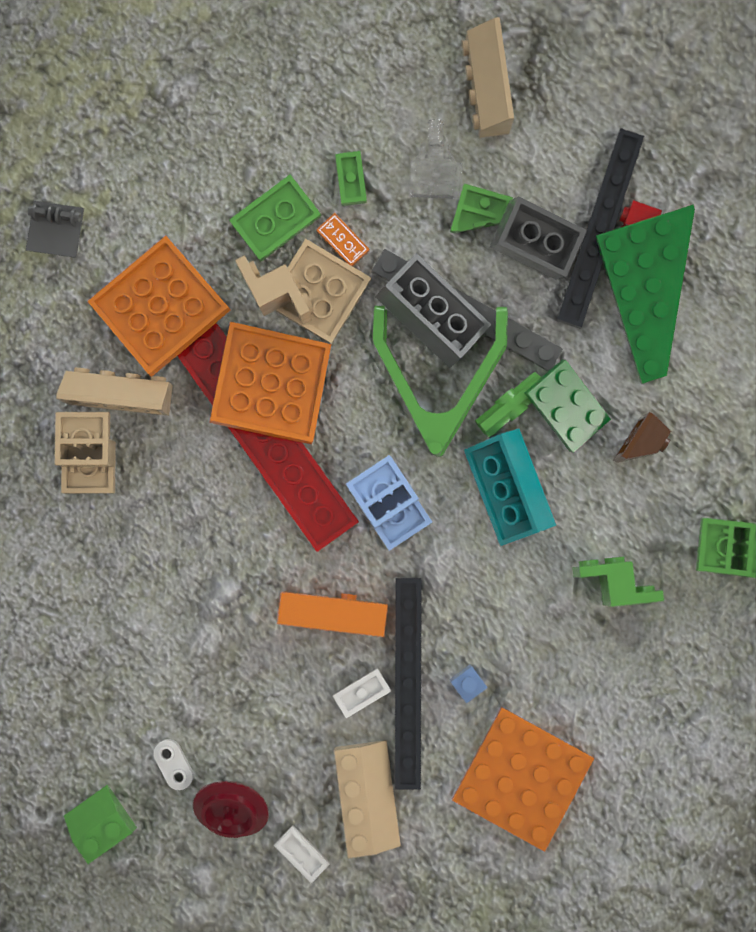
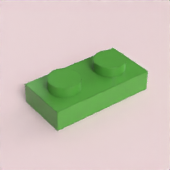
(351, 178)

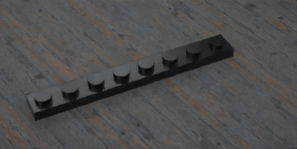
(601, 221)
(408, 683)

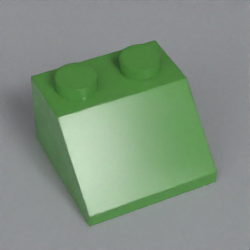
(98, 824)

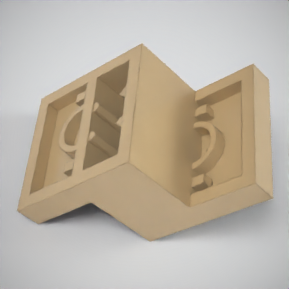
(276, 289)
(85, 452)

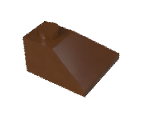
(645, 439)

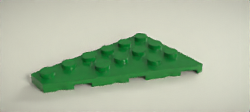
(646, 279)

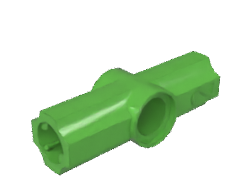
(507, 407)

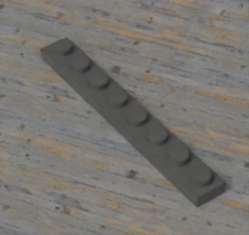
(519, 339)

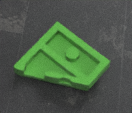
(478, 209)

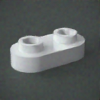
(174, 764)

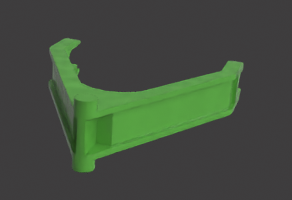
(440, 428)

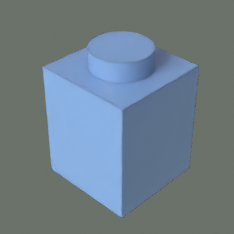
(468, 683)

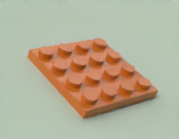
(159, 306)
(270, 383)
(522, 779)

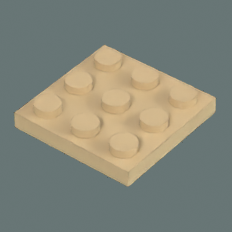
(331, 287)

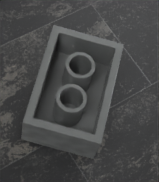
(538, 238)

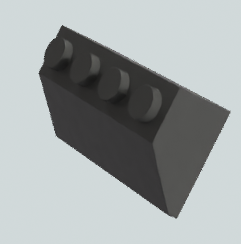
(433, 310)

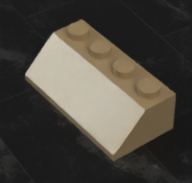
(489, 79)
(116, 392)
(367, 798)

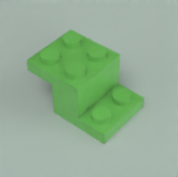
(727, 547)
(618, 582)

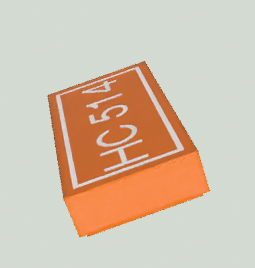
(342, 240)

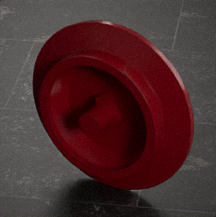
(230, 809)

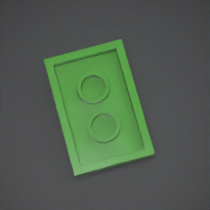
(275, 218)

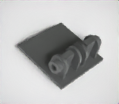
(54, 229)

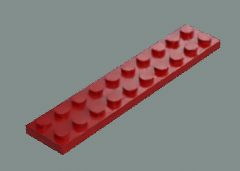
(281, 461)

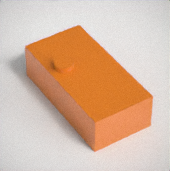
(332, 613)

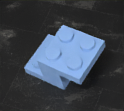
(389, 502)

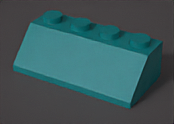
(509, 487)

